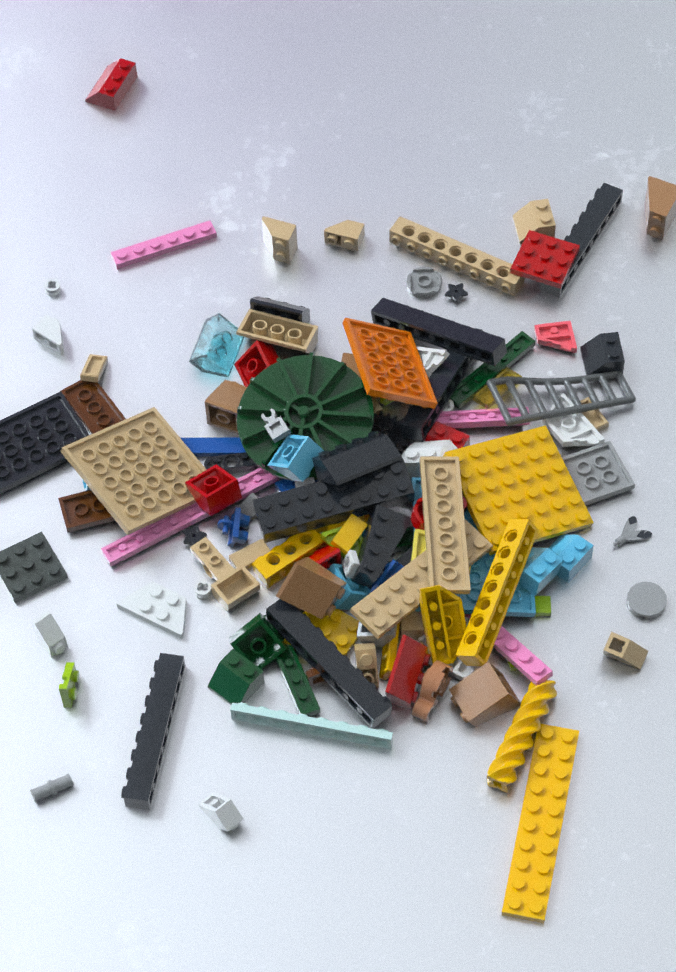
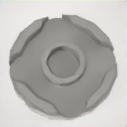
(424, 282)
(646, 600)

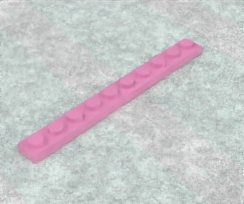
(172, 524)

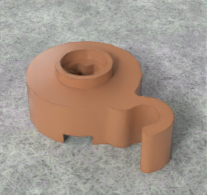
(433, 685)

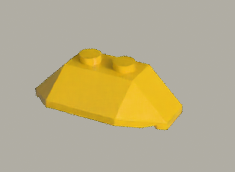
(442, 622)

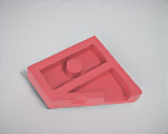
(556, 335)

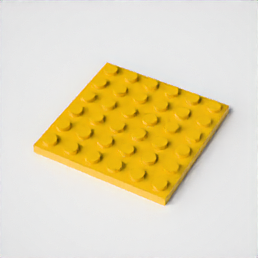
(520, 480)

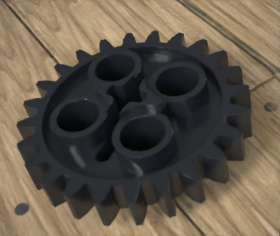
(393, 432)

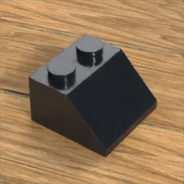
(603, 354)

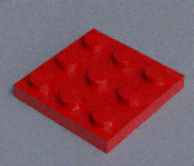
(544, 259)

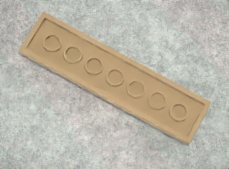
(444, 523)
(401, 592)

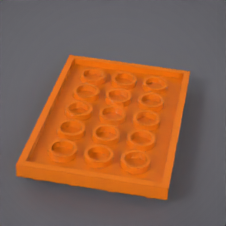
(389, 363)

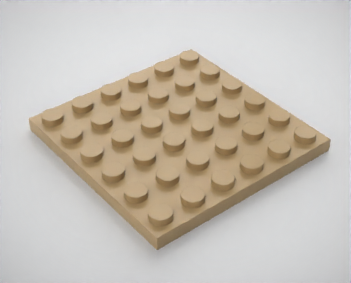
(136, 469)

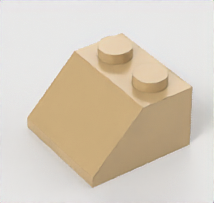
(535, 217)
(280, 239)

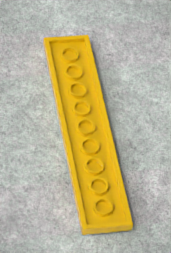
(540, 824)

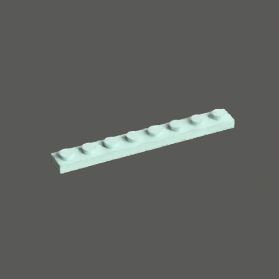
(315, 726)

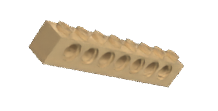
(455, 255)

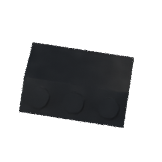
(280, 309)

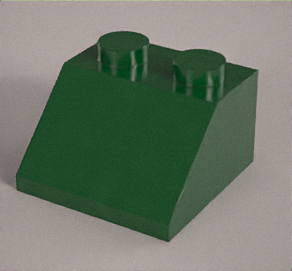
(258, 641)
(236, 678)

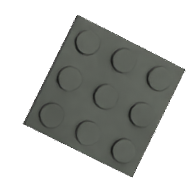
(30, 567)

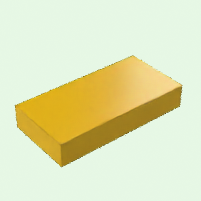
(349, 534)

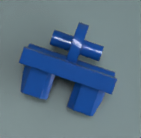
(236, 520)

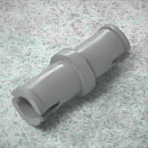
(51, 787)

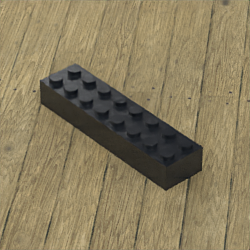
(327, 504)

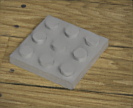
(598, 473)

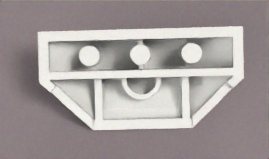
(427, 448)

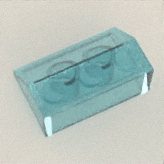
(216, 346)

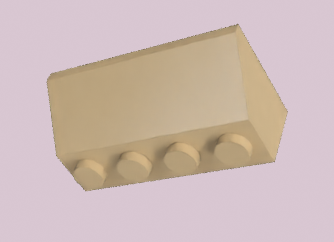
(279, 331)

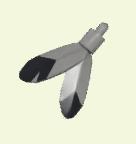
(628, 533)

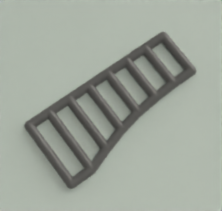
(560, 410)

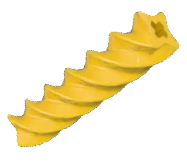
(518, 736)

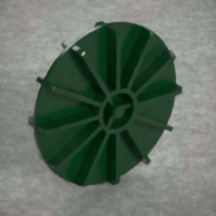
(312, 397)

